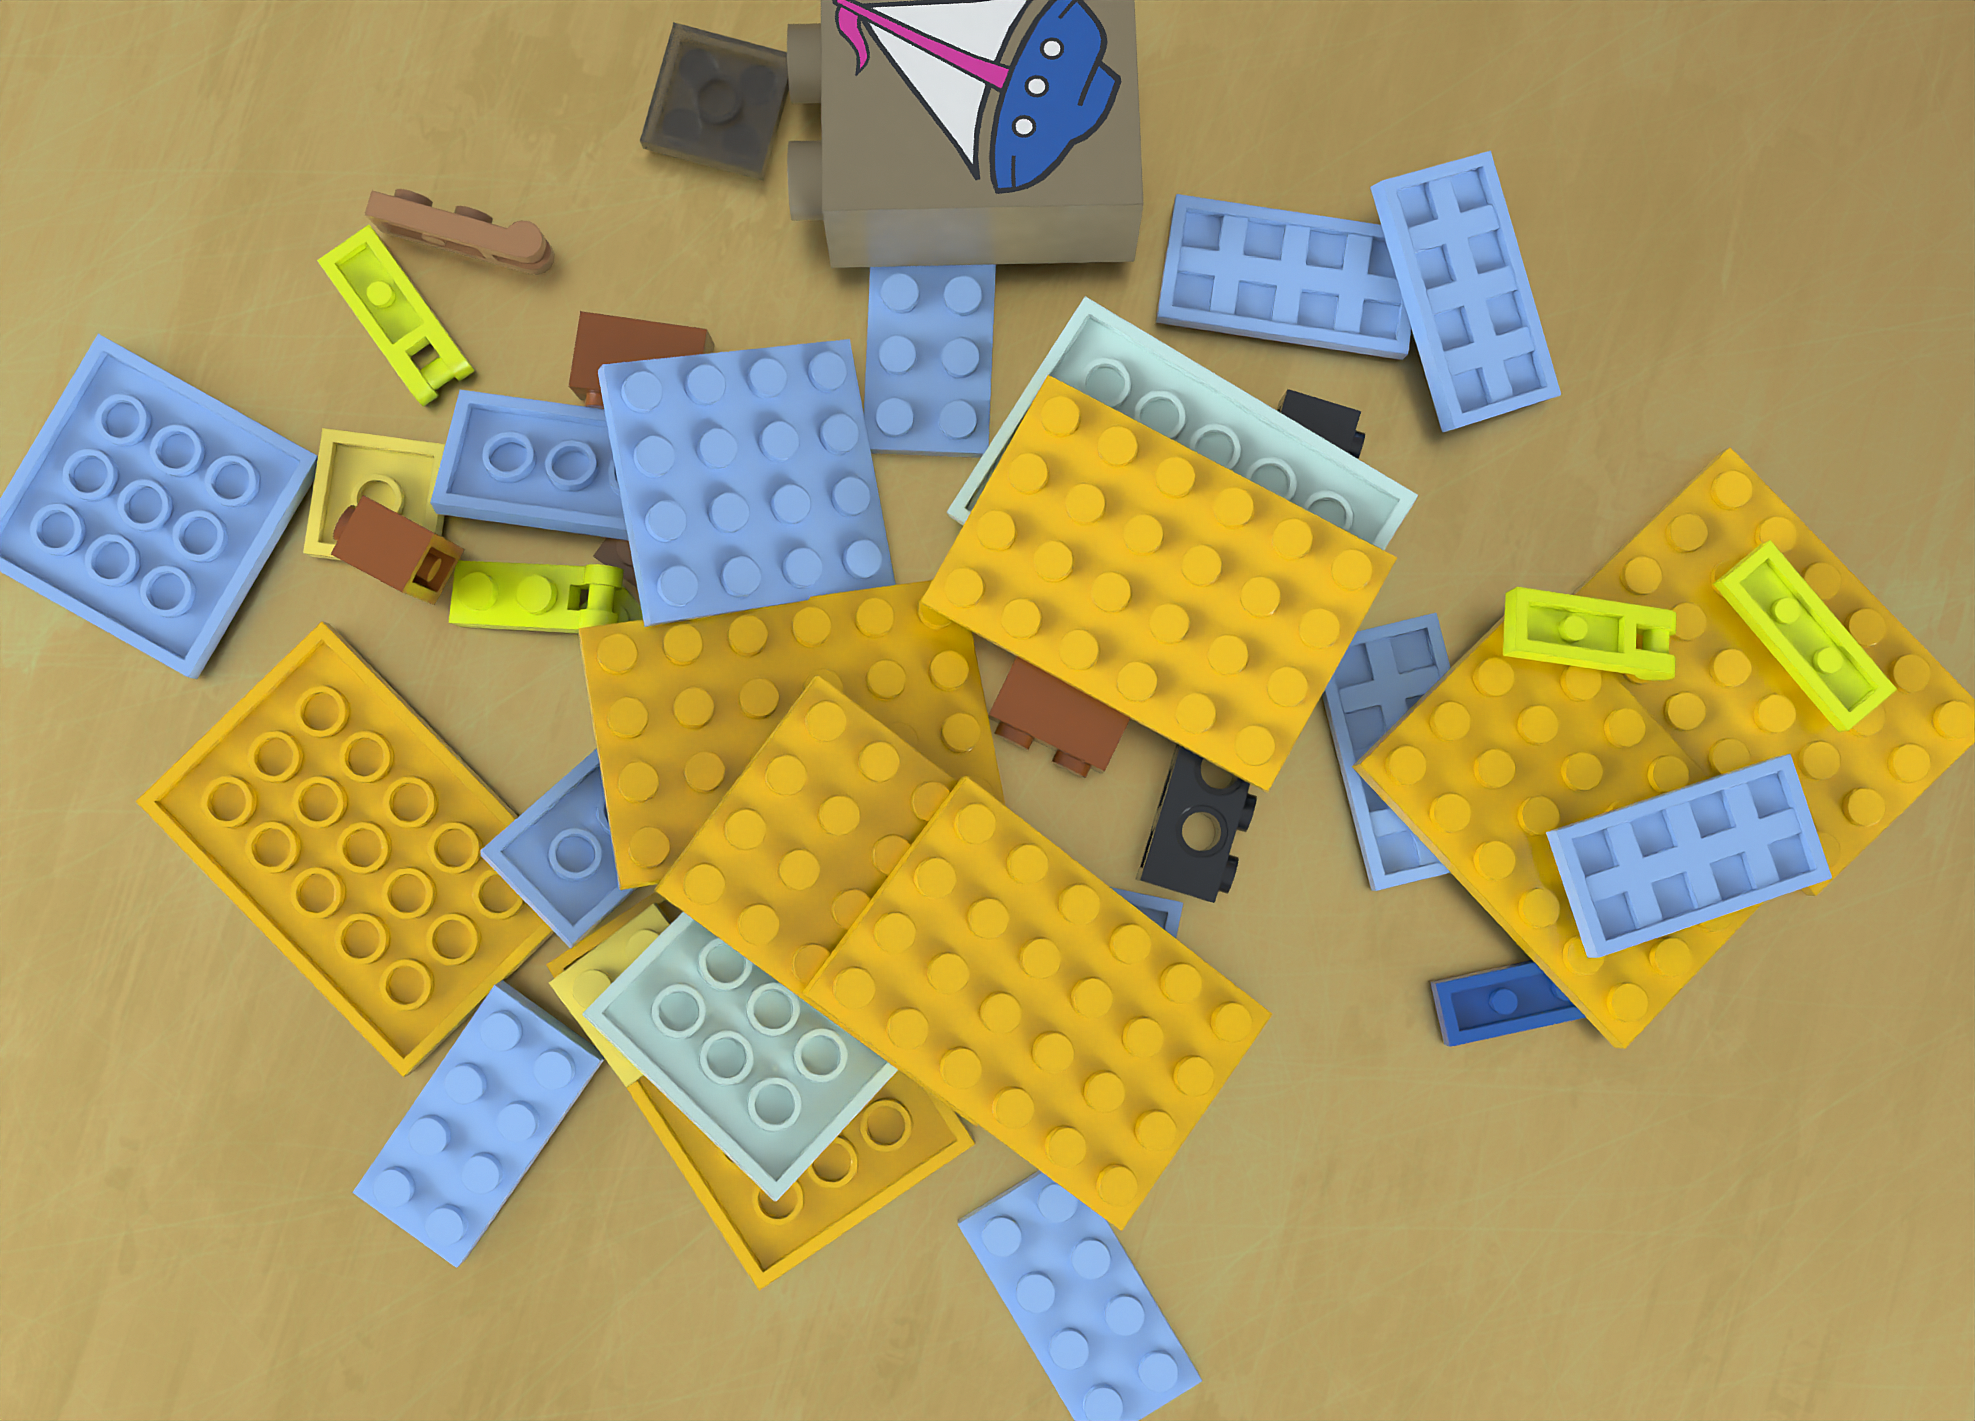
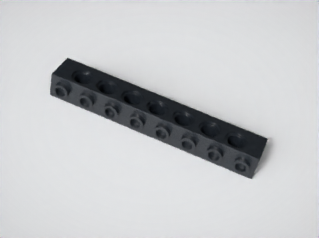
(1167, 857)

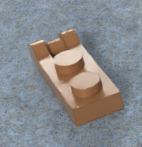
(461, 232)

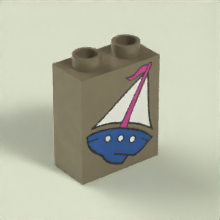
(969, 131)

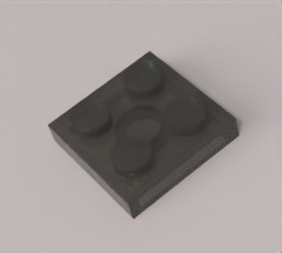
(717, 101)

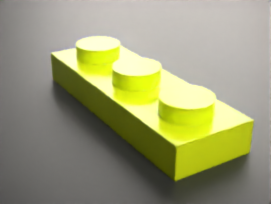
(1805, 636)

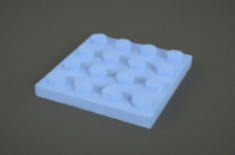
(745, 479)
(149, 506)

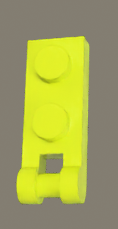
(394, 313)
(533, 596)
(1589, 633)

